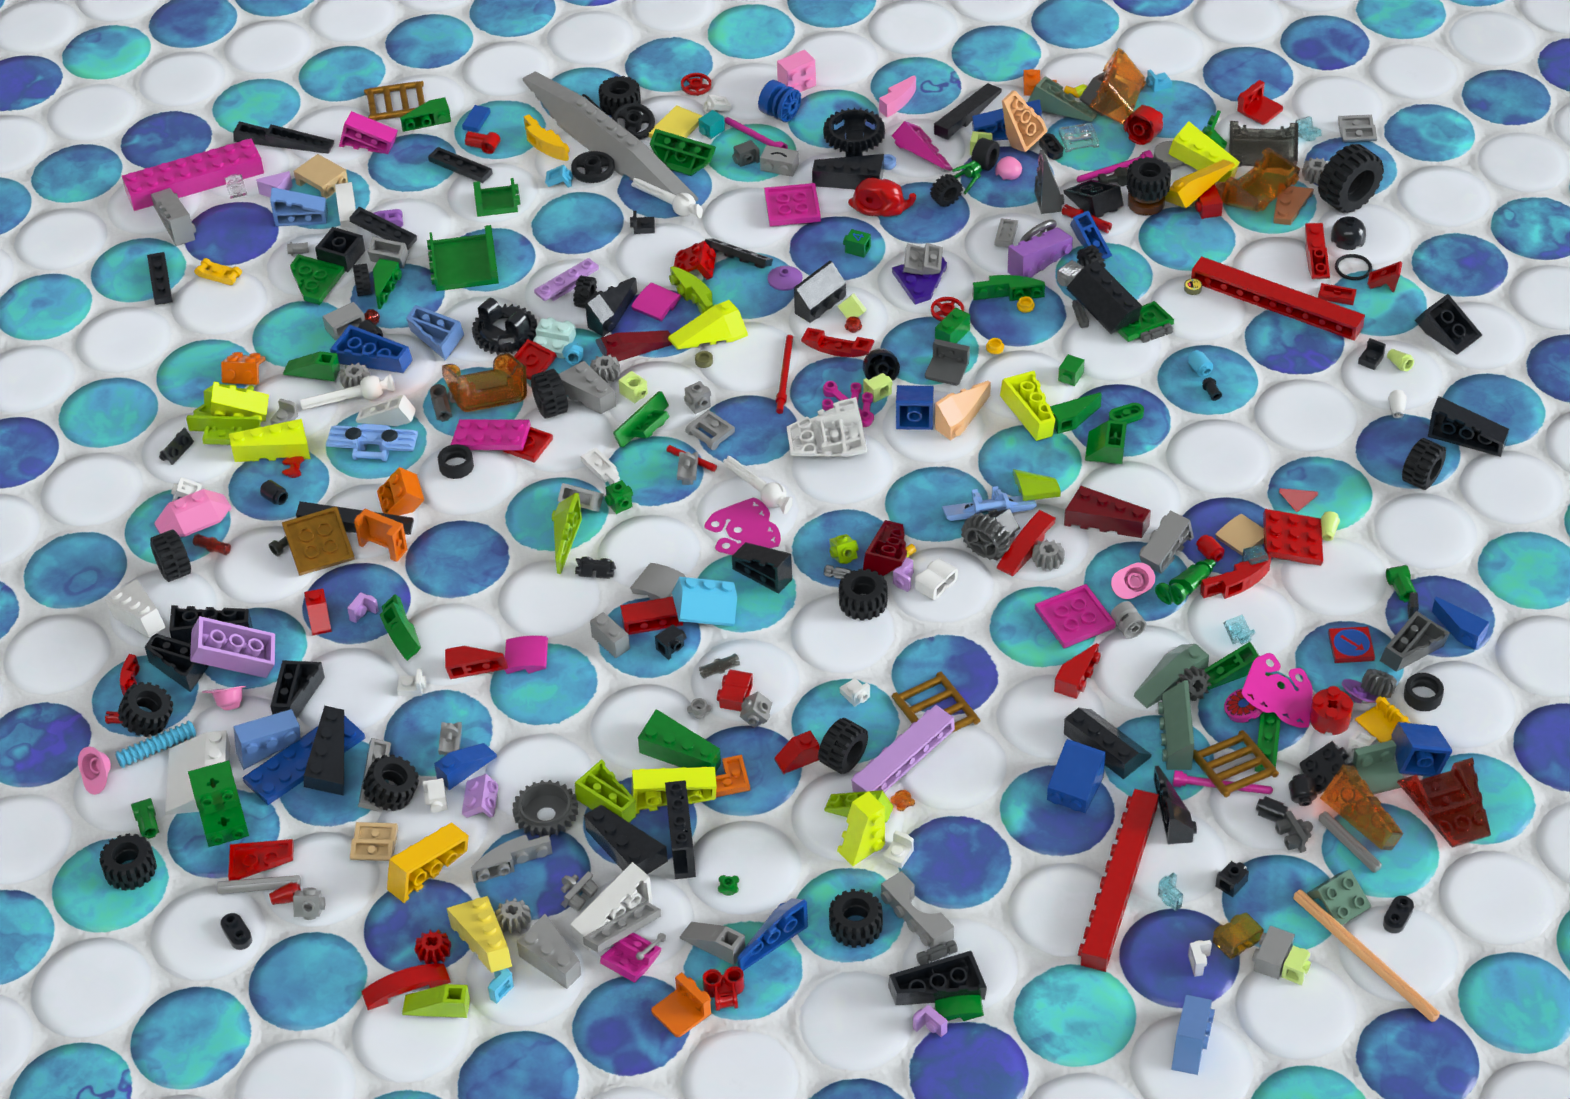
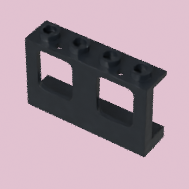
(680, 829)

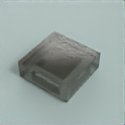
(1412, 605)

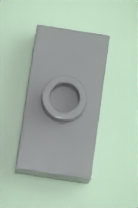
(1006, 232)

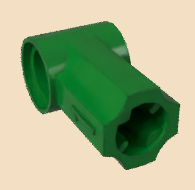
(1400, 579)
(145, 815)

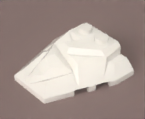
(830, 432)

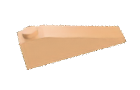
(1021, 122)
(956, 411)

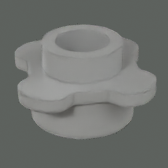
(698, 708)

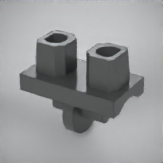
(1297, 830)

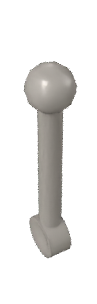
(660, 938)

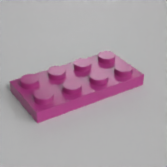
(491, 434)

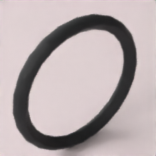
(1354, 256)

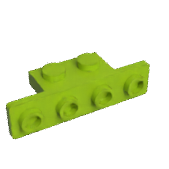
(218, 428)

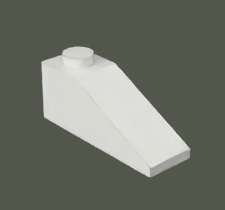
(389, 412)

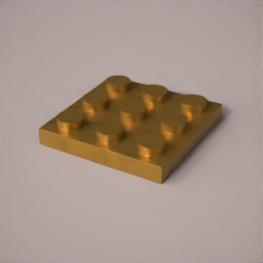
(318, 541)

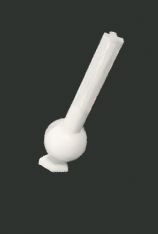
(682, 204)
(370, 388)
(772, 494)

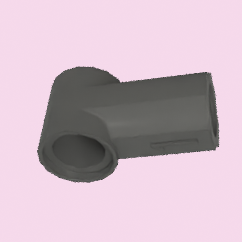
(440, 402)

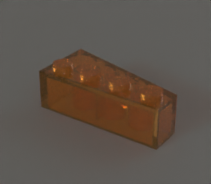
(1358, 806)

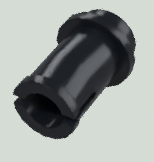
(1210, 385)

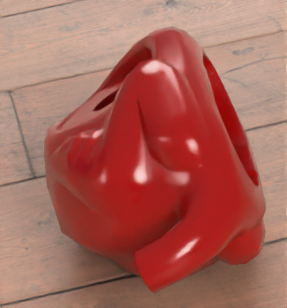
(880, 198)

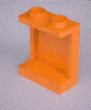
(381, 531)

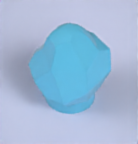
(573, 353)

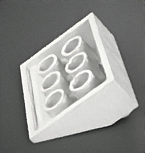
(190, 755)

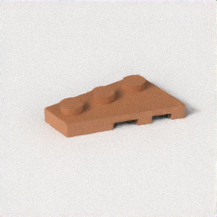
(1290, 203)

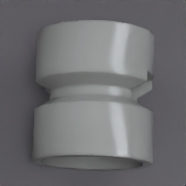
(1128, 619)

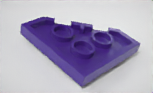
(918, 286)

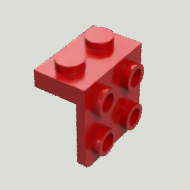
(1256, 106)
(697, 257)

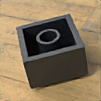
(340, 248)

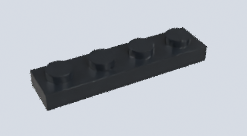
(460, 165)
(382, 227)
(745, 255)
(159, 278)

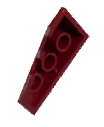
(631, 344)
(887, 549)

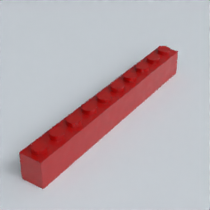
(1278, 298)
(1119, 880)

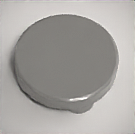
(1161, 152)

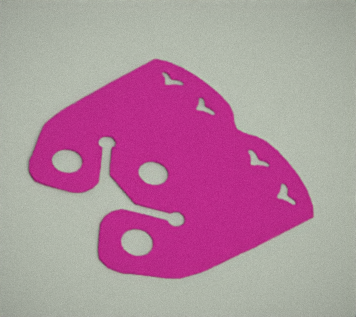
(753, 526)
(1280, 701)

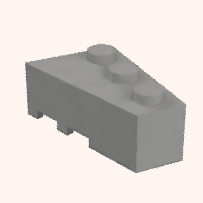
(588, 387)
(1166, 541)

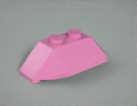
(193, 513)

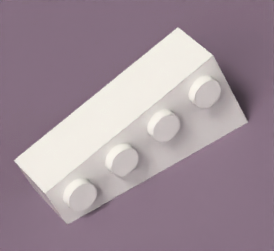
(135, 609)
(622, 895)

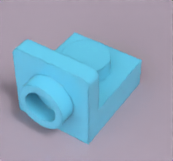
(1158, 82)
(558, 175)
(500, 985)

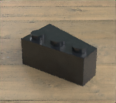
(764, 565)

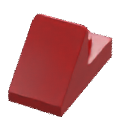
(1386, 275)

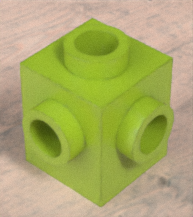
(843, 549)

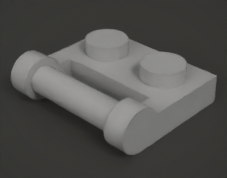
(713, 425)

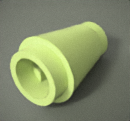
(1401, 360)
(1329, 524)

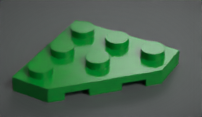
(315, 277)

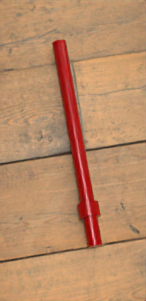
(781, 396)

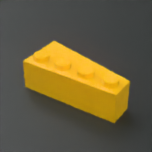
(425, 860)

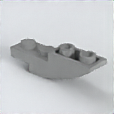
(502, 859)

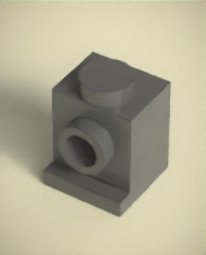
(746, 153)

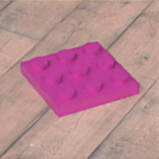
(792, 204)
(1075, 616)

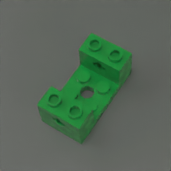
(218, 803)

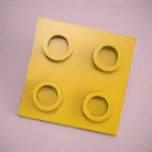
(1381, 719)

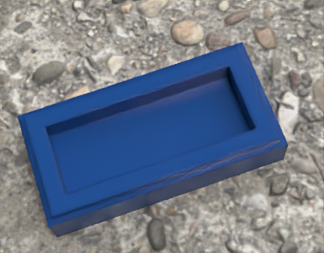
(476, 118)

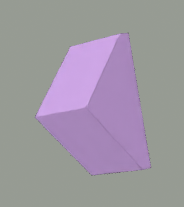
(280, 181)

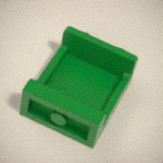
(496, 199)

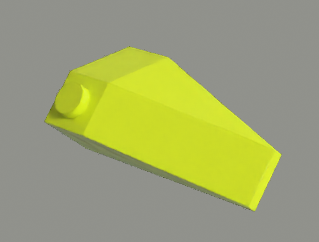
(716, 324)

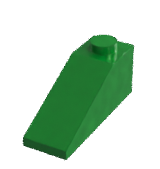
(1232, 666)

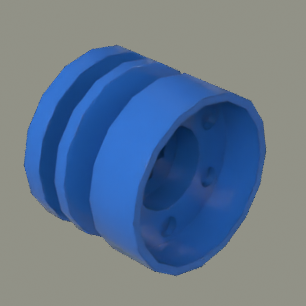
(779, 100)

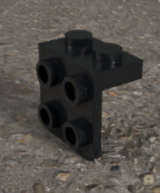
(1325, 764)

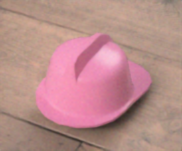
(1133, 580)
(227, 698)
(94, 769)

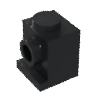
(670, 641)
(1232, 878)

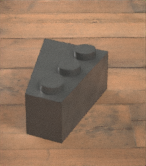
(1413, 642)

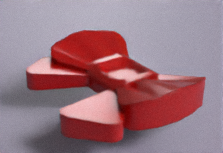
(295, 462)

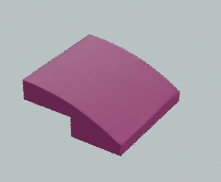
(655, 301)
(526, 653)
(623, 959)

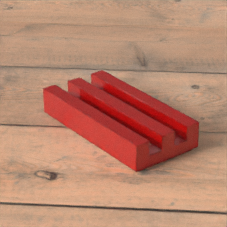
(1337, 294)

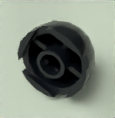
(1348, 233)
(880, 362)

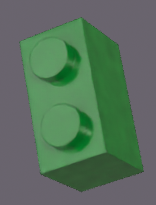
(953, 326)

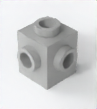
(697, 397)
(756, 709)
(308, 903)

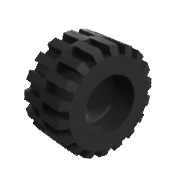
(617, 92)
(1148, 179)
(549, 393)
(1424, 463)
(170, 555)
(863, 605)
(139, 720)
(843, 745)
(389, 795)
(125, 849)
(855, 904)

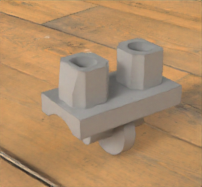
(687, 467)
(449, 737)
(573, 898)

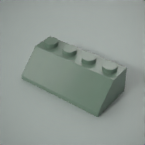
(1176, 727)

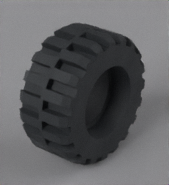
(1350, 178)

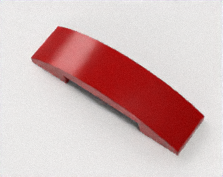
(834, 346)
(404, 981)

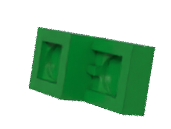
(961, 1006)

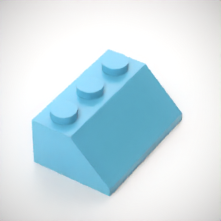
(705, 601)

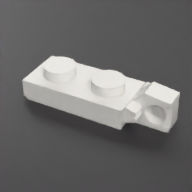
(600, 466)

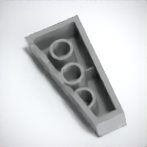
(174, 216)

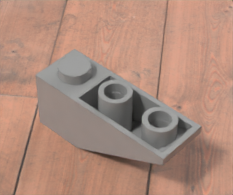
(716, 940)

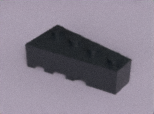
(847, 171)
(1465, 428)
(184, 619)
(326, 758)
(624, 841)
(938, 980)

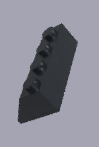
(1104, 297)
(1090, 729)

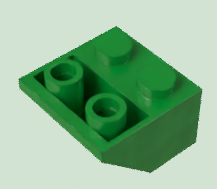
(1107, 442)

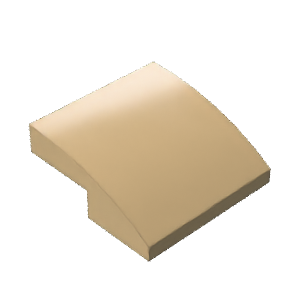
(1241, 534)
(373, 841)

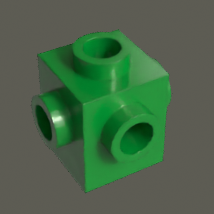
(619, 496)

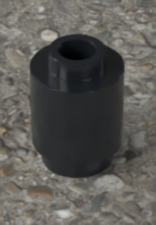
(370, 327)
(273, 492)
(1271, 809)

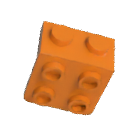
(241, 368)
(683, 1007)

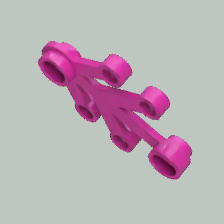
(830, 389)

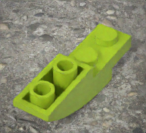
(691, 288)

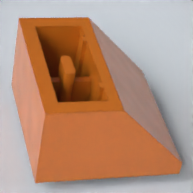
(400, 493)

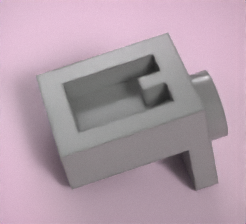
(286, 412)

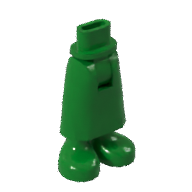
(1184, 583)

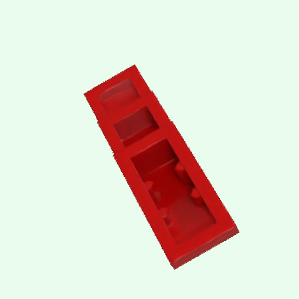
(1022, 547)

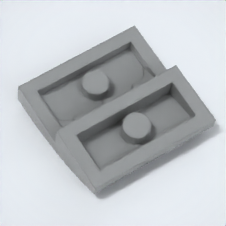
(1357, 128)
(923, 259)
(656, 581)

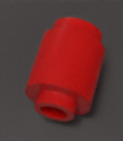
(1210, 548)

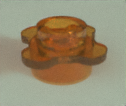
(902, 800)

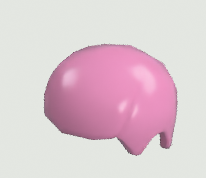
(1008, 168)

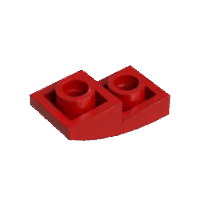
(128, 672)

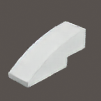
(345, 203)

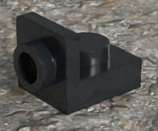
(642, 225)
(1372, 354)

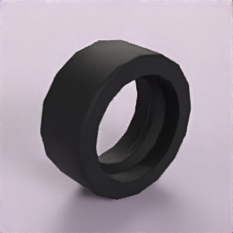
(456, 471)
(1423, 680)

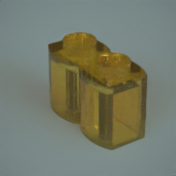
(1237, 935)

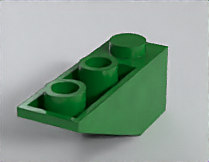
(428, 114)
(385, 275)
(315, 366)
(1075, 412)

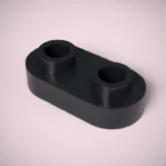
(1051, 146)
(1398, 912)
(234, 930)

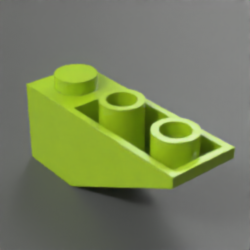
(841, 803)
(439, 1001)

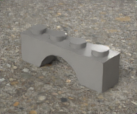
(931, 928)

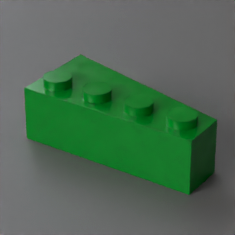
(676, 744)

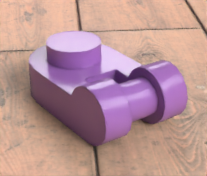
(393, 216)

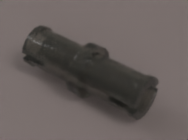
(719, 666)

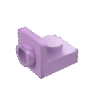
(903, 574)
(360, 605)
(934, 1021)

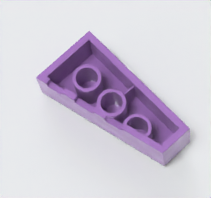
(1038, 253)

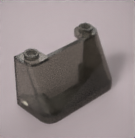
(1248, 143)

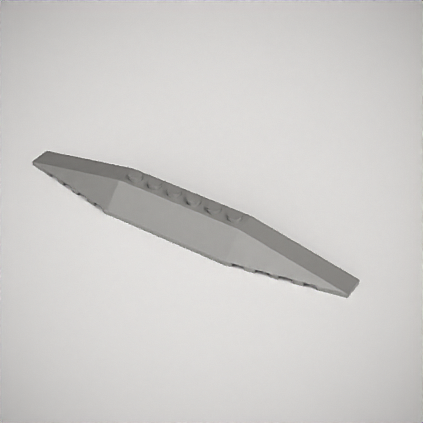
(603, 134)

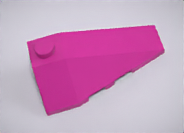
(918, 142)

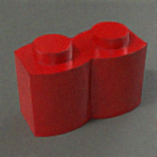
(735, 689)

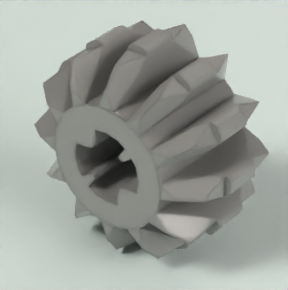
(1313, 169)
(606, 367)
(353, 374)
(1048, 555)
(513, 916)

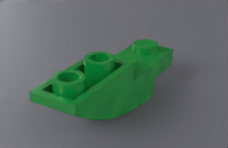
(1010, 286)
(399, 628)

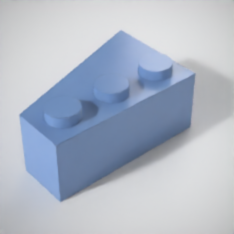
(297, 208)
(435, 330)
(265, 736)
(1192, 1034)

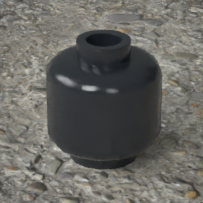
(1302, 789)

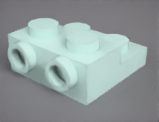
(554, 335)

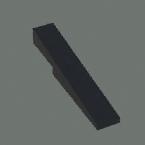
(963, 113)
(282, 137)
(348, 516)

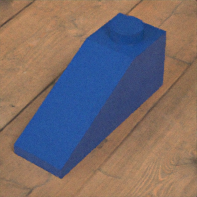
(1089, 234)
(1460, 623)
(462, 763)

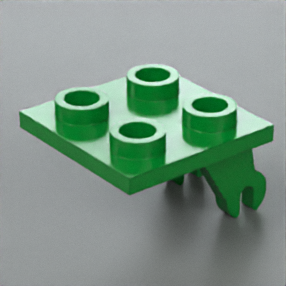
(1211, 133)

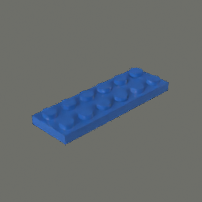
(288, 767)

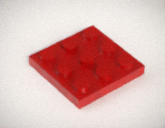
(1293, 537)

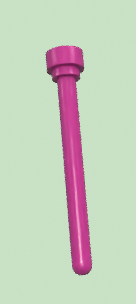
(754, 134)
(1110, 169)
(1181, 779)

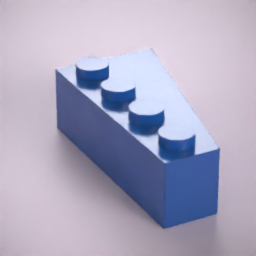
(994, 122)
(371, 350)

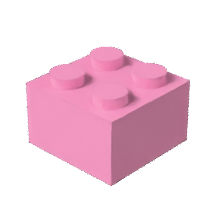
(797, 71)

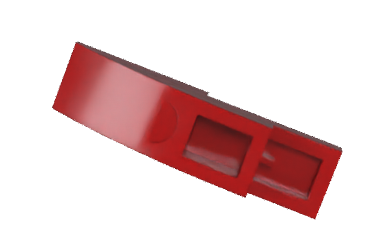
(1316, 251)
(1235, 582)

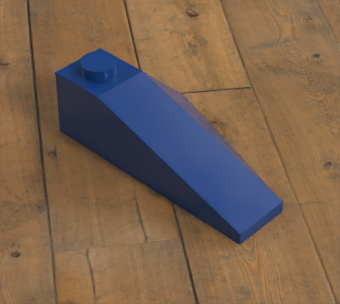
(780, 927)

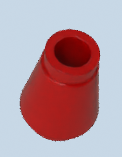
(284, 893)

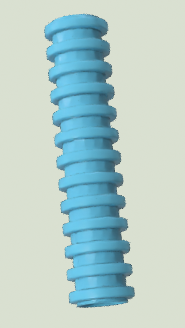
(155, 744)

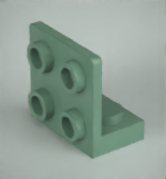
(1378, 766)
(1342, 896)

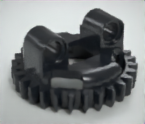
(854, 127)
(519, 325)

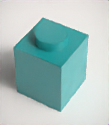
(711, 124)

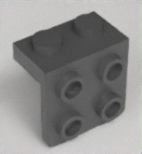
(948, 362)

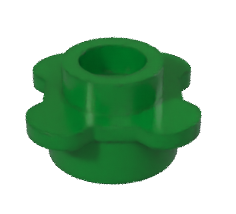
(728, 889)

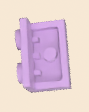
(480, 796)

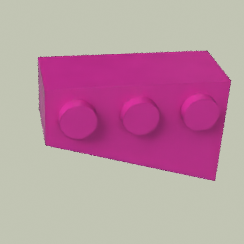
(368, 134)

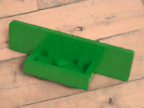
(644, 420)

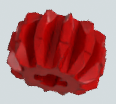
(433, 947)

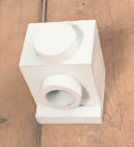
(435, 795)

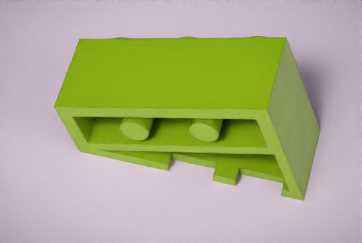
(601, 788)

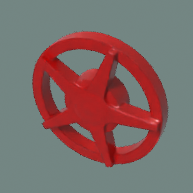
(696, 84)
(945, 308)

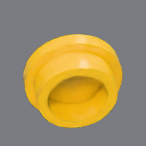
(1025, 304)
(995, 346)

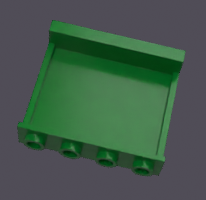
(463, 261)

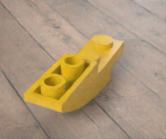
(544, 140)

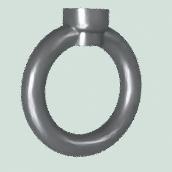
(1048, 225)

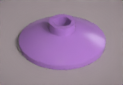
(784, 278)
(1357, 692)

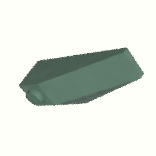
(1056, 101)
(1166, 672)

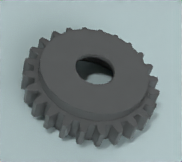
(545, 796)

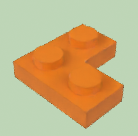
(1031, 79)
(735, 777)

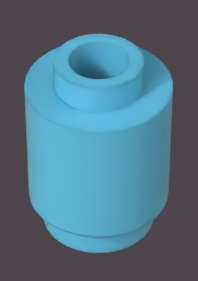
(1200, 363)

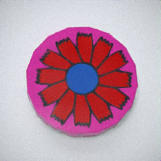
(1239, 708)

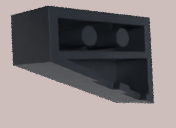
(174, 660)
(296, 685)

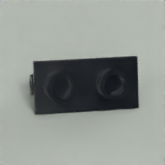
(177, 447)
(602, 567)

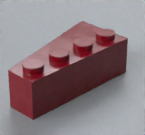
(1106, 513)

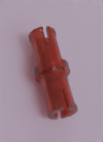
(211, 544)

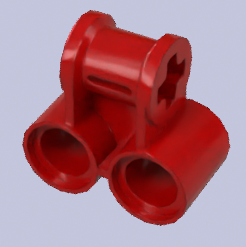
(724, 988)

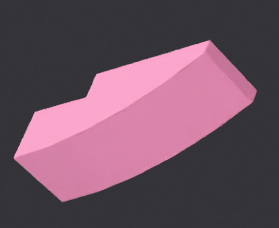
(897, 96)

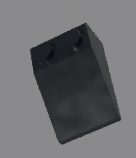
(1096, 197)
(1448, 325)

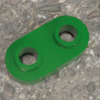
(1127, 413)

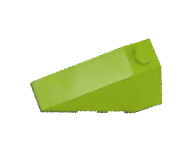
(566, 524)

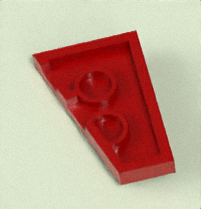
(255, 857)

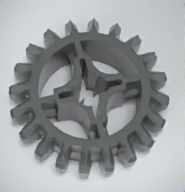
(986, 536)

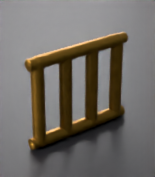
(386, 92)
(950, 691)
(1250, 748)

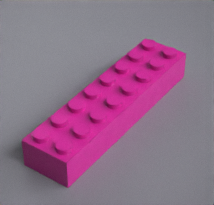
(193, 173)

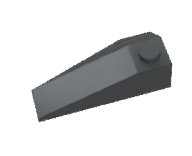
(1046, 187)

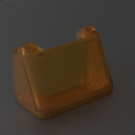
(1119, 87)
(1262, 183)
(488, 388)

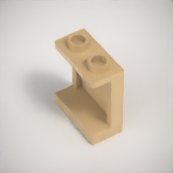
(321, 175)

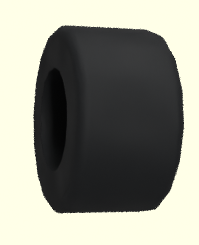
(986, 153)

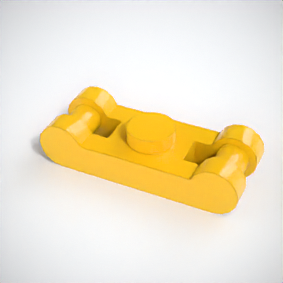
(217, 272)

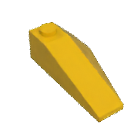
(1192, 186)

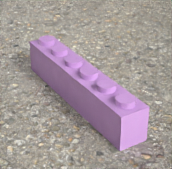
(904, 751)

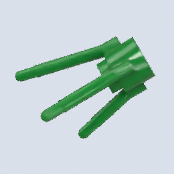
(970, 170)

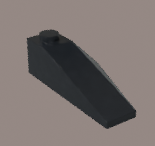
(608, 307)
(1175, 815)

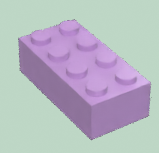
(232, 647)

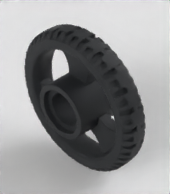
(634, 118)
(592, 162)

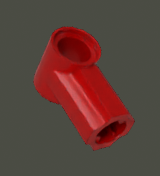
(487, 143)

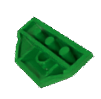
(681, 153)

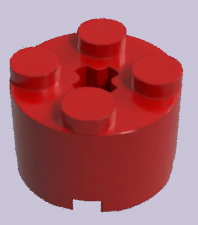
(1143, 124)
(1331, 711)

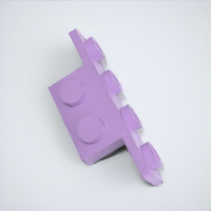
(566, 281)

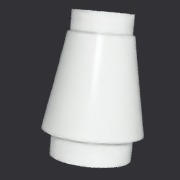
(1397, 402)

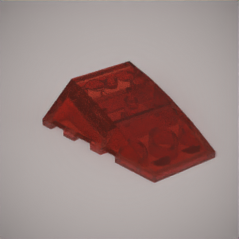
(1451, 803)

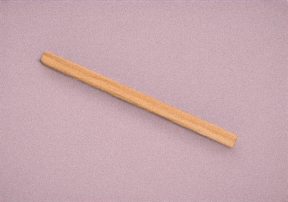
(1367, 956)

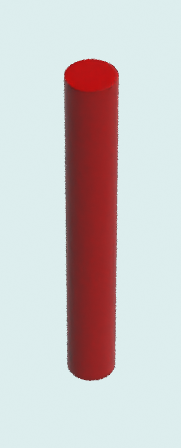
(701, 462)

